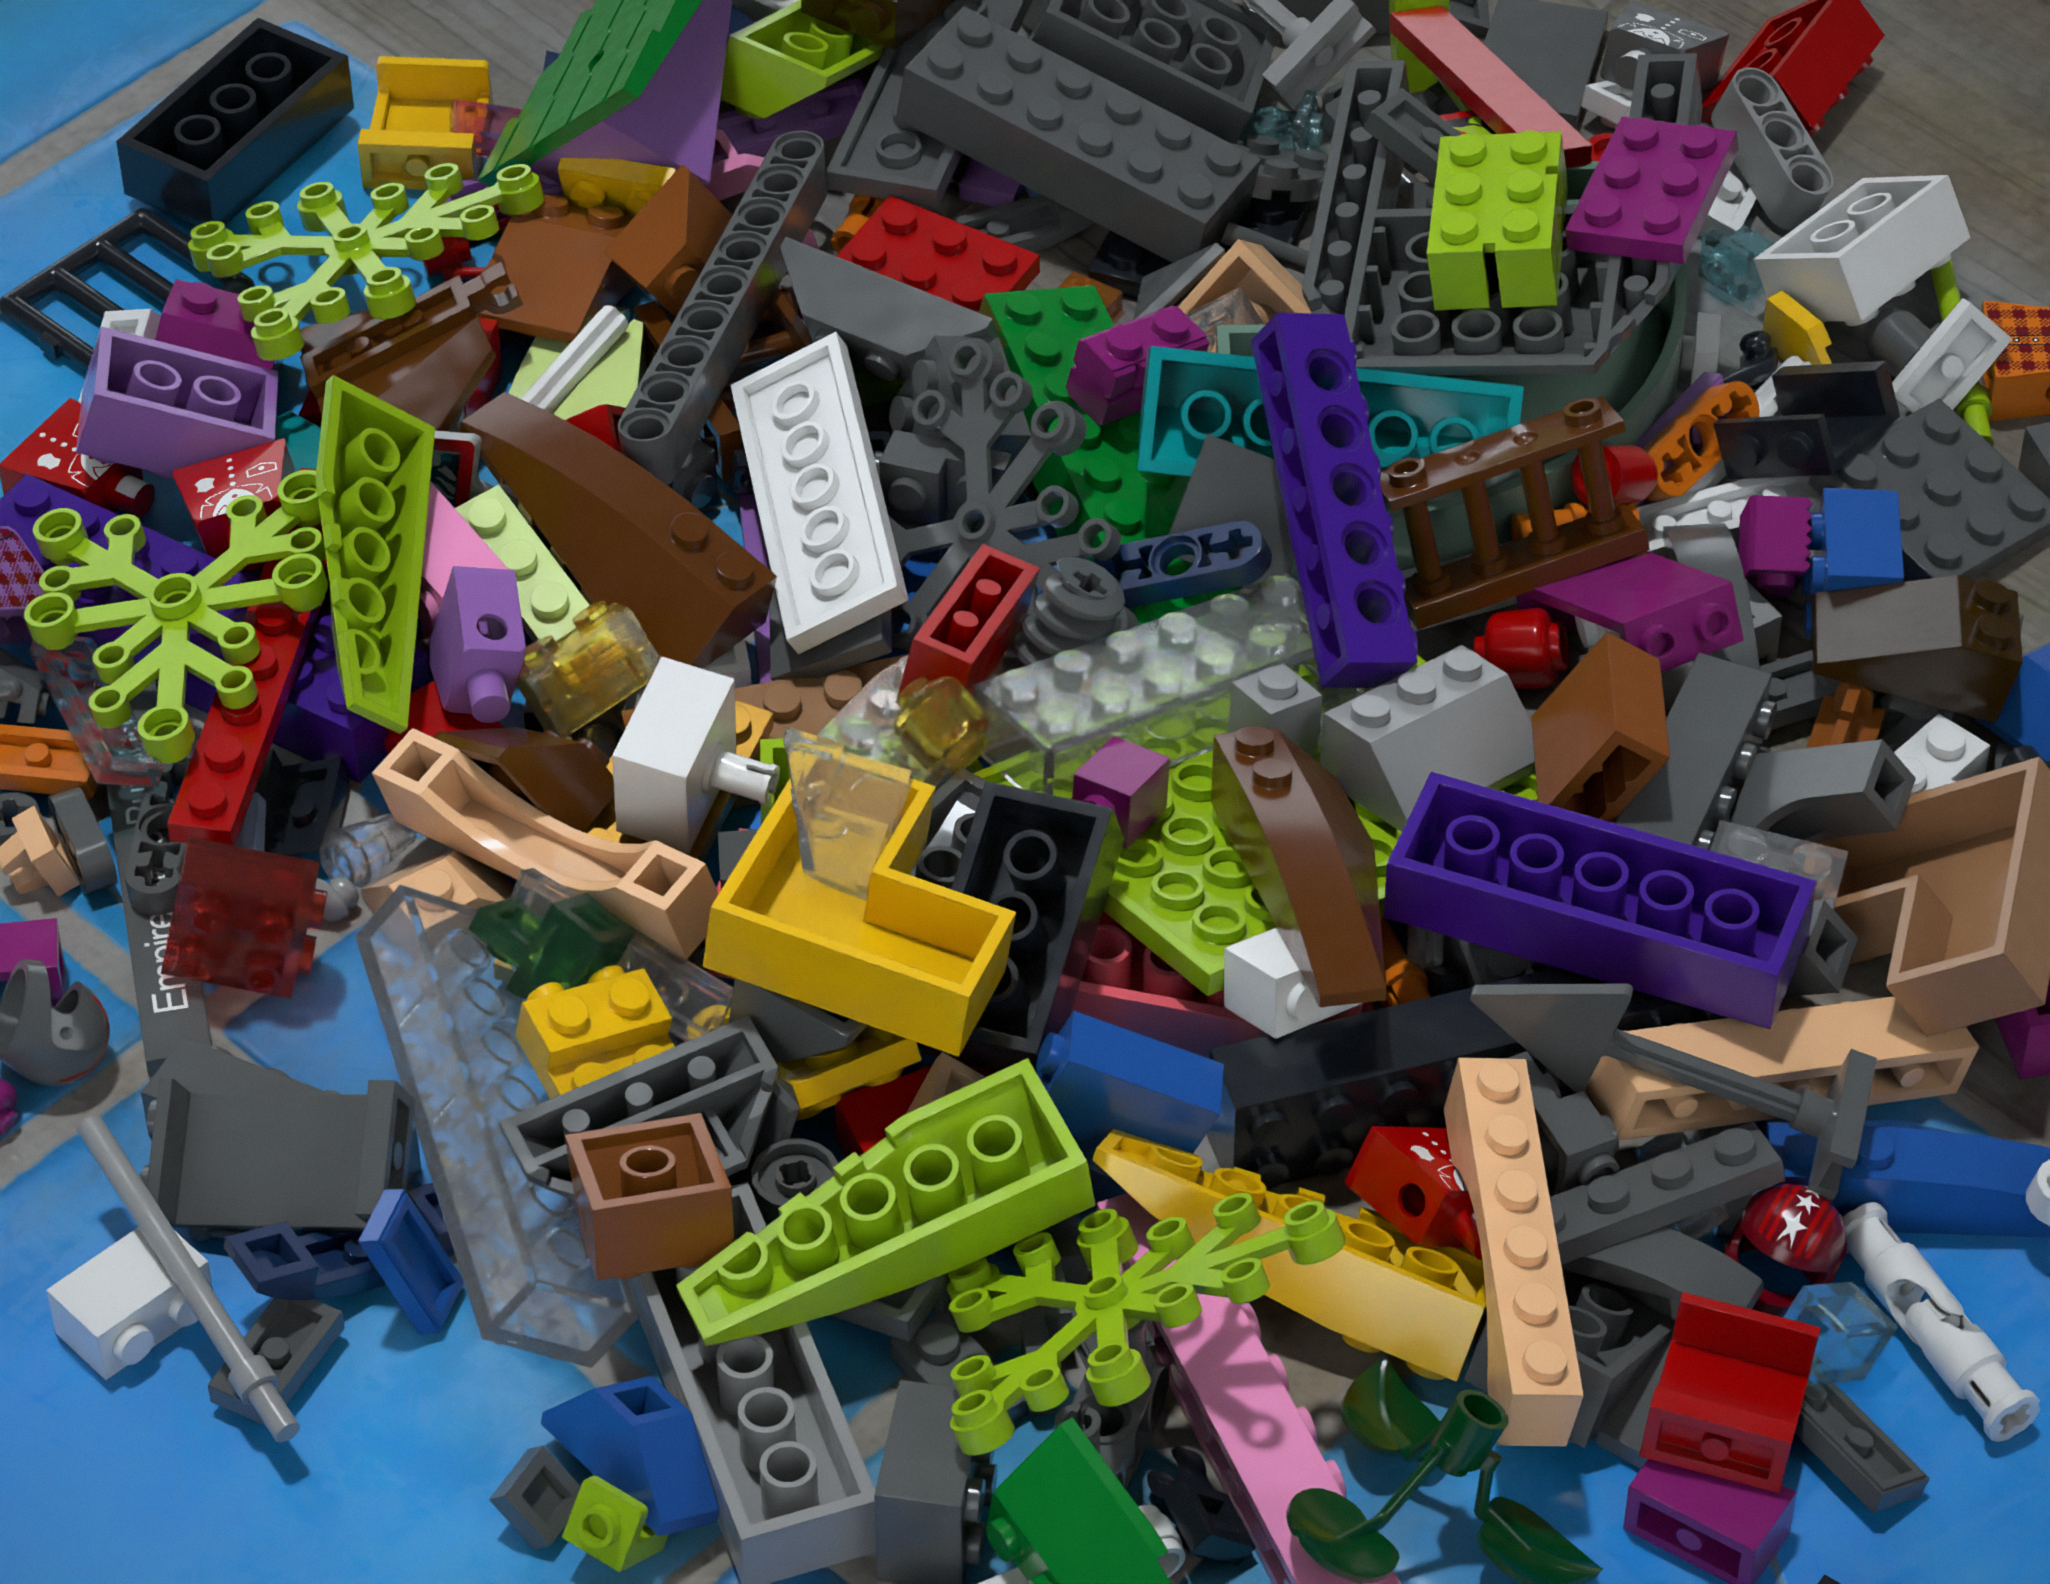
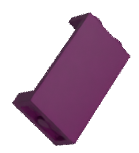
(1650, 604)

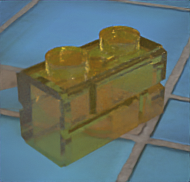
(586, 668)

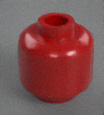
(1525, 646)

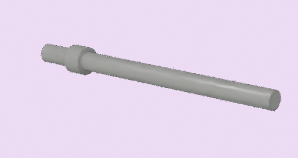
(250, 1373)

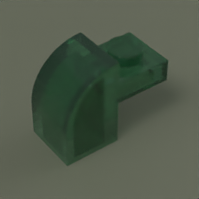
(562, 947)

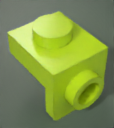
(611, 1526)

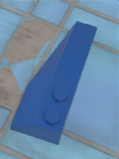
(1926, 1177)

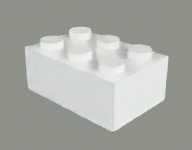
(1866, 247)

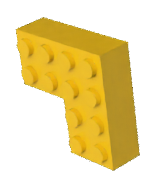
(900, 961)

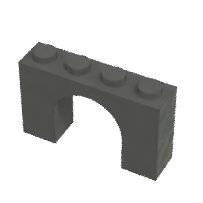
(1817, 798)

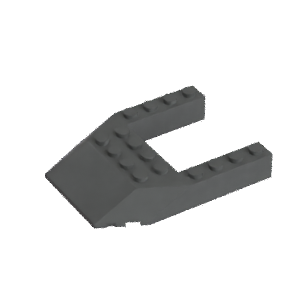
(1376, 269)

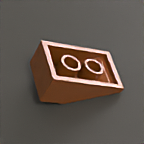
(560, 267)

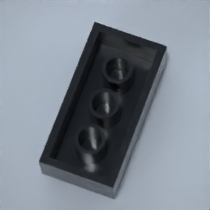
(235, 124)
(1054, 869)

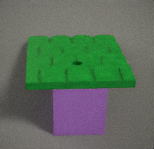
(628, 87)

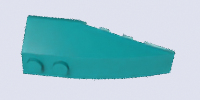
(1221, 396)

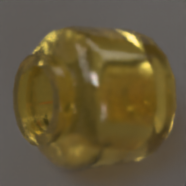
(941, 724)

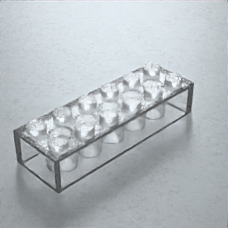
(1148, 685)

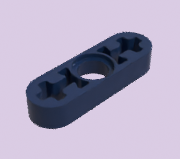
(1154, 555)

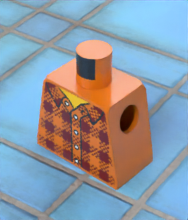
(2021, 373)

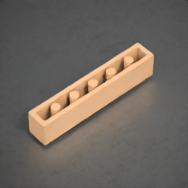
(1796, 1054)

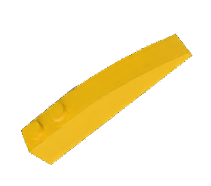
(1374, 1291)

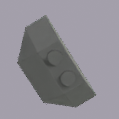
(873, 314)
(718, 1074)

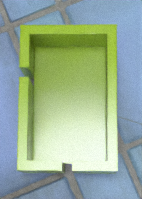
(1501, 199)

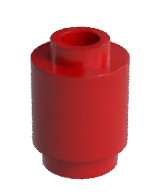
(1630, 474)

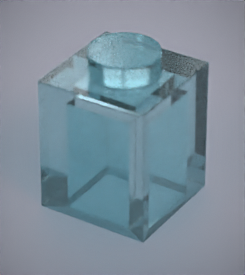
(1850, 1331)

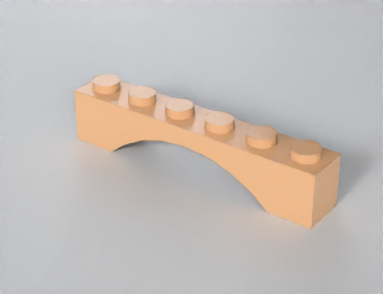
(464, 808)
(1528, 1315)

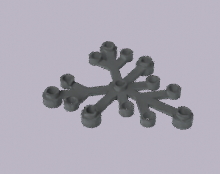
(976, 435)

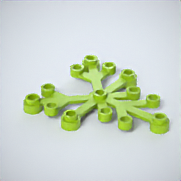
(354, 247)
(176, 605)
(1112, 1303)

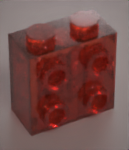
(243, 918)

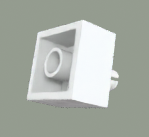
(681, 755)

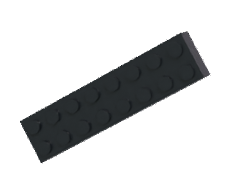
(1313, 1095)

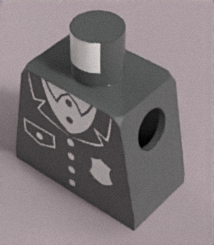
(1653, 31)

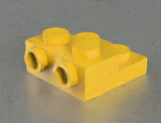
(592, 1028)
(824, 1078)

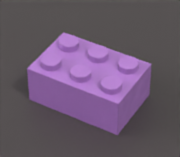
(170, 404)

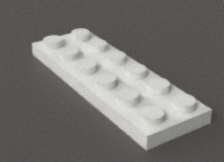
(818, 493)

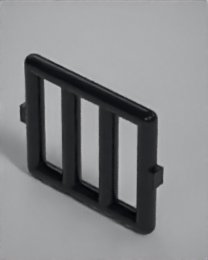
(106, 249)

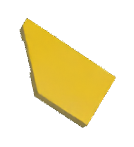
(1795, 330)

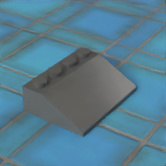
(1178, 54)

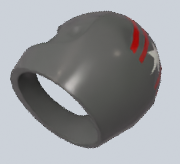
(47, 1041)

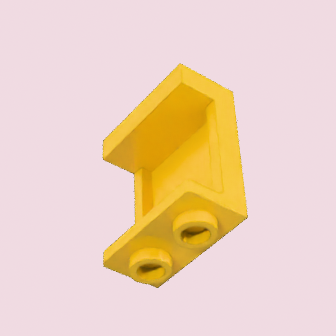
(413, 120)

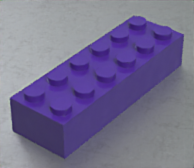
(1599, 899)

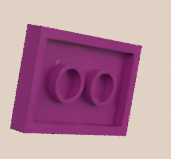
(1652, 190)

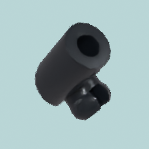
(1757, 362)

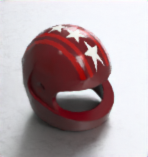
(1794, 1229)

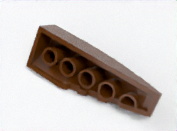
(625, 532)
(1304, 859)

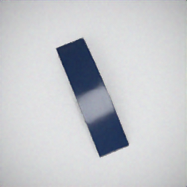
(320, 1262)

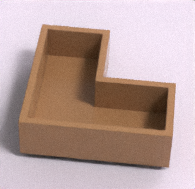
(1958, 898)

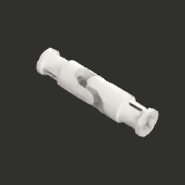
(1948, 1339)

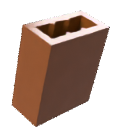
(1601, 731)

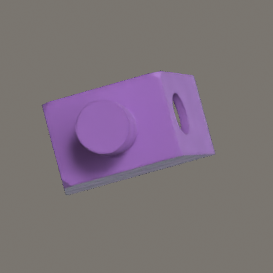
(471, 667)

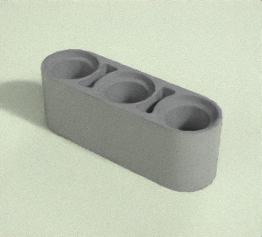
(1773, 148)

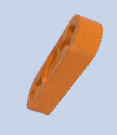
(1674, 440)

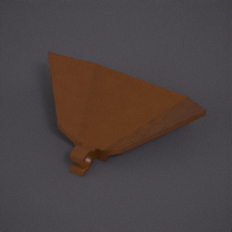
(418, 360)

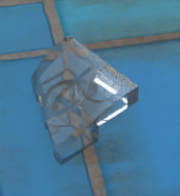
(842, 809)

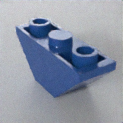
(643, 1446)

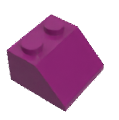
(210, 323)

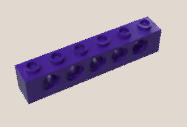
(1334, 500)

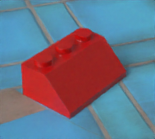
(1810, 56)

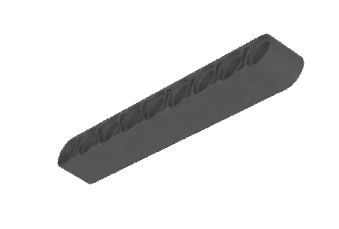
(724, 307)

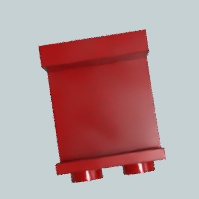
(1730, 1392)

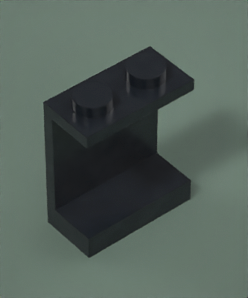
(1823, 424)

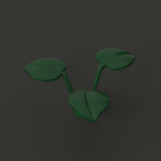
(1395, 1422)

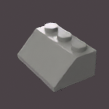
(1440, 718)

